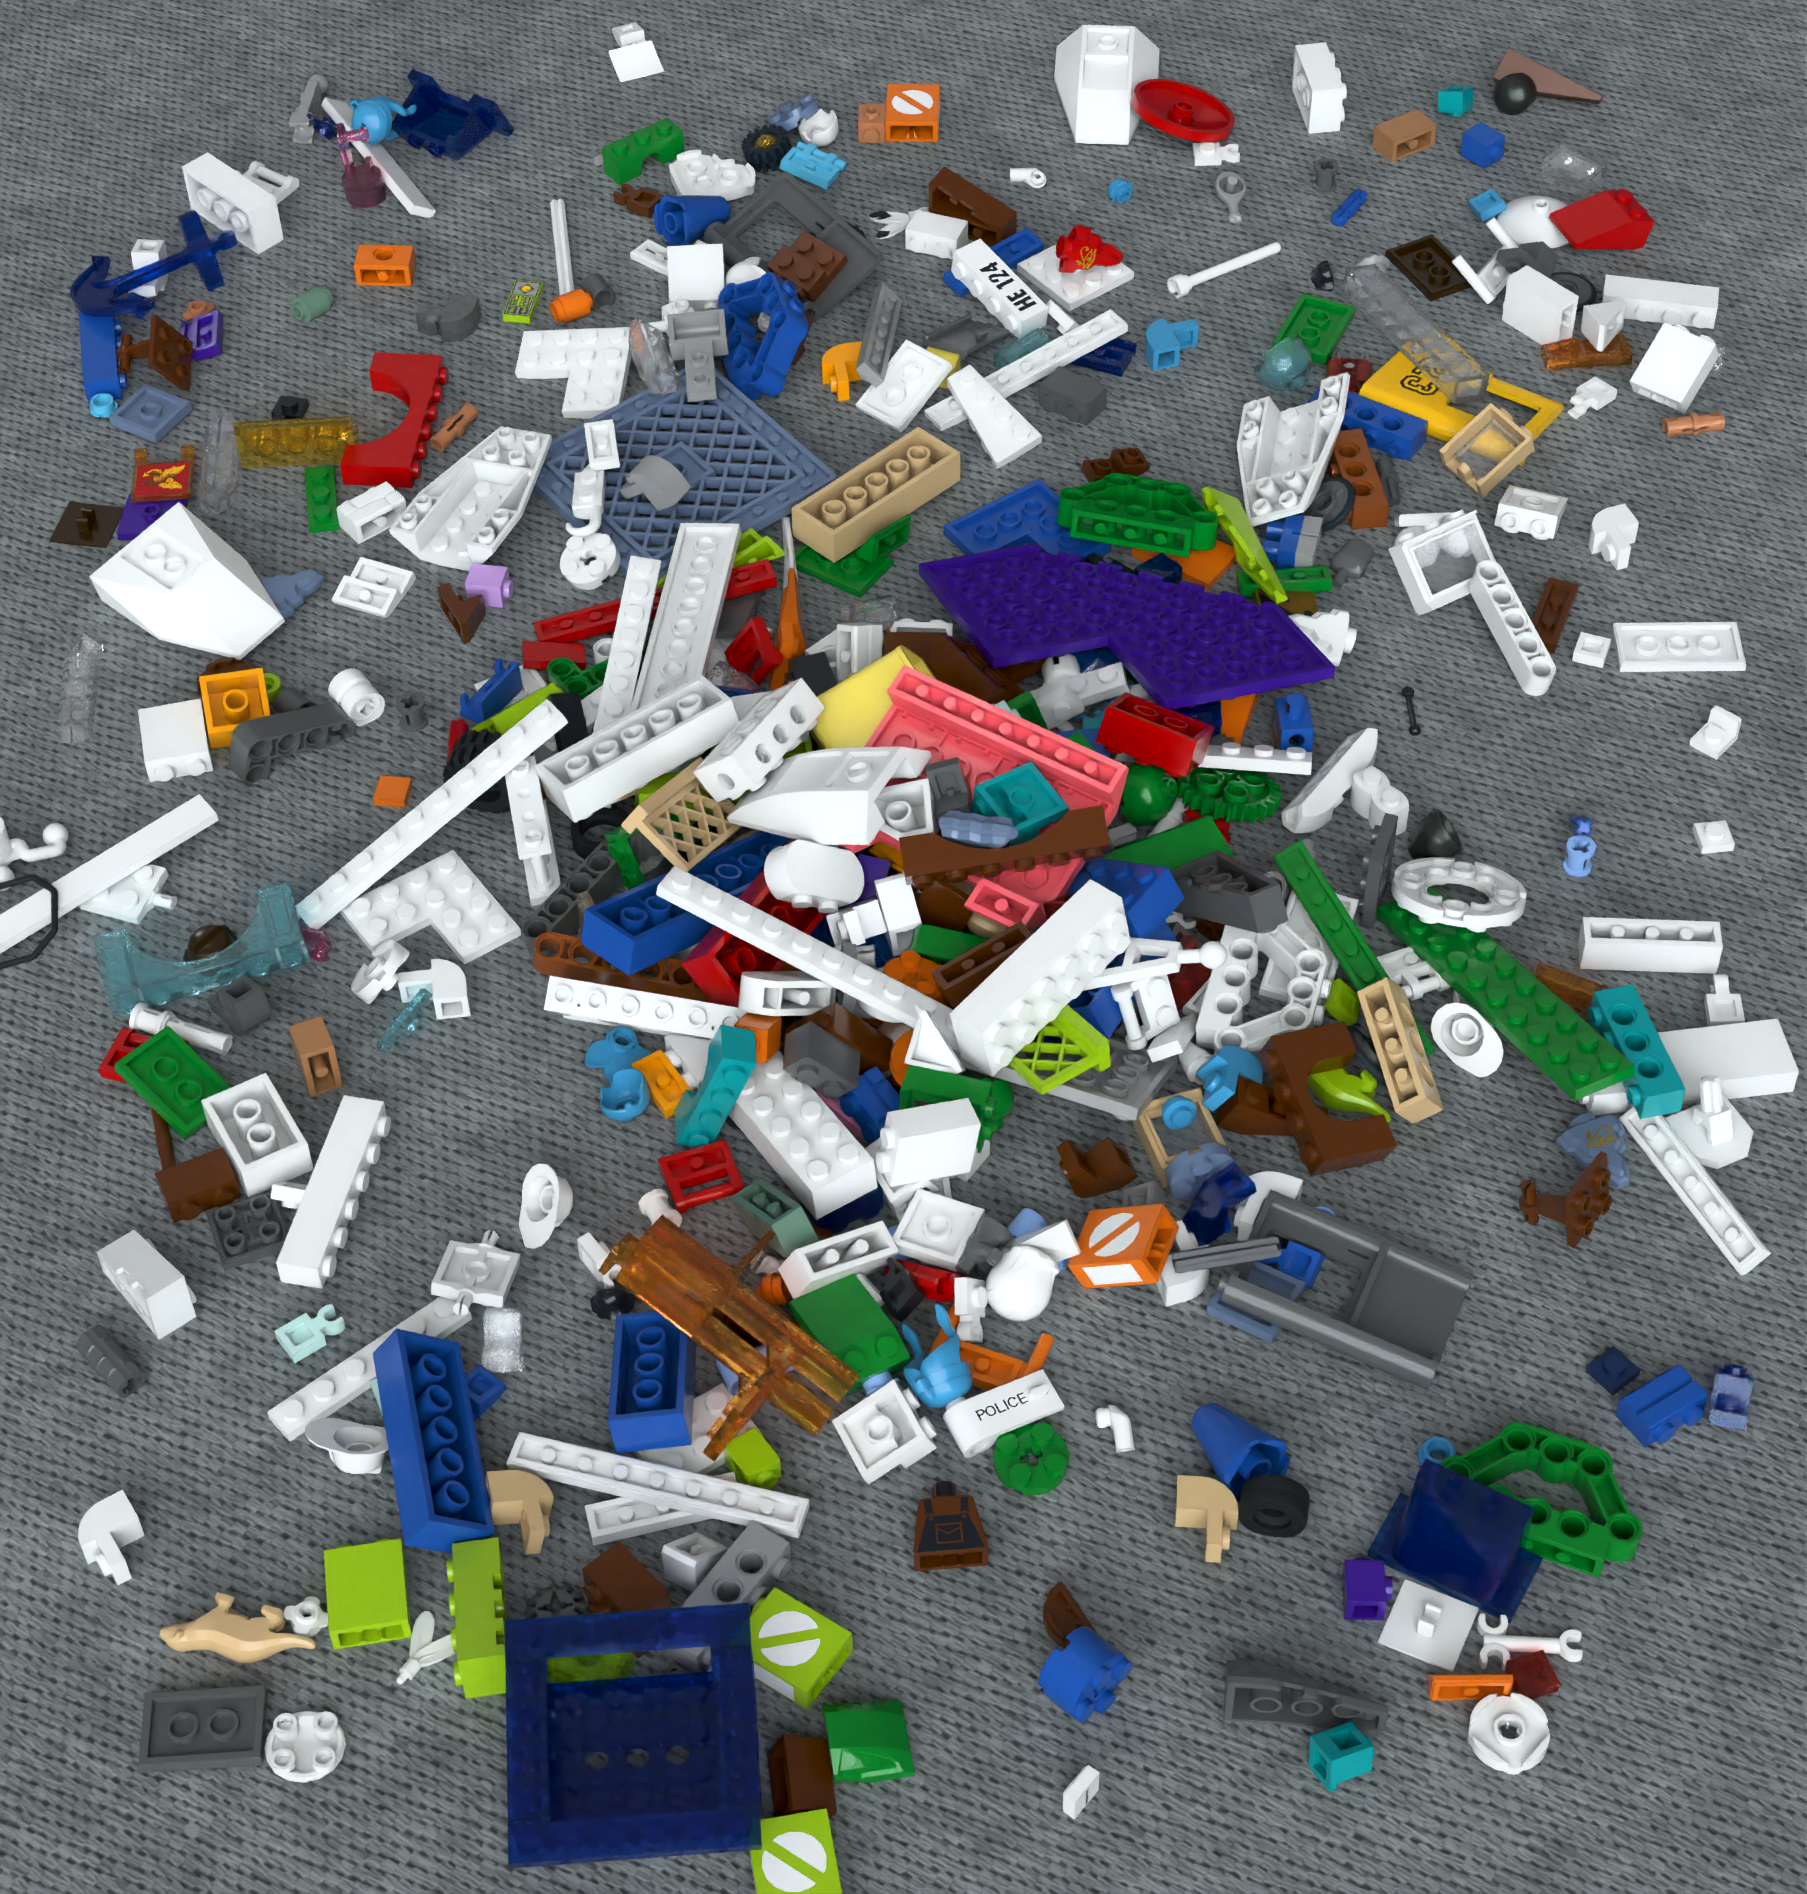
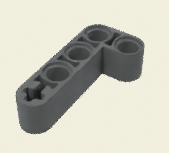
(285, 734)

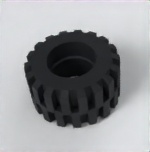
(464, 751)

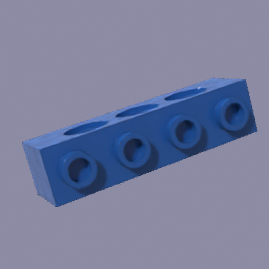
(1383, 426)

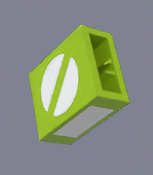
(796, 1647)
(796, 1856)

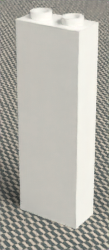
(1744, 1056)

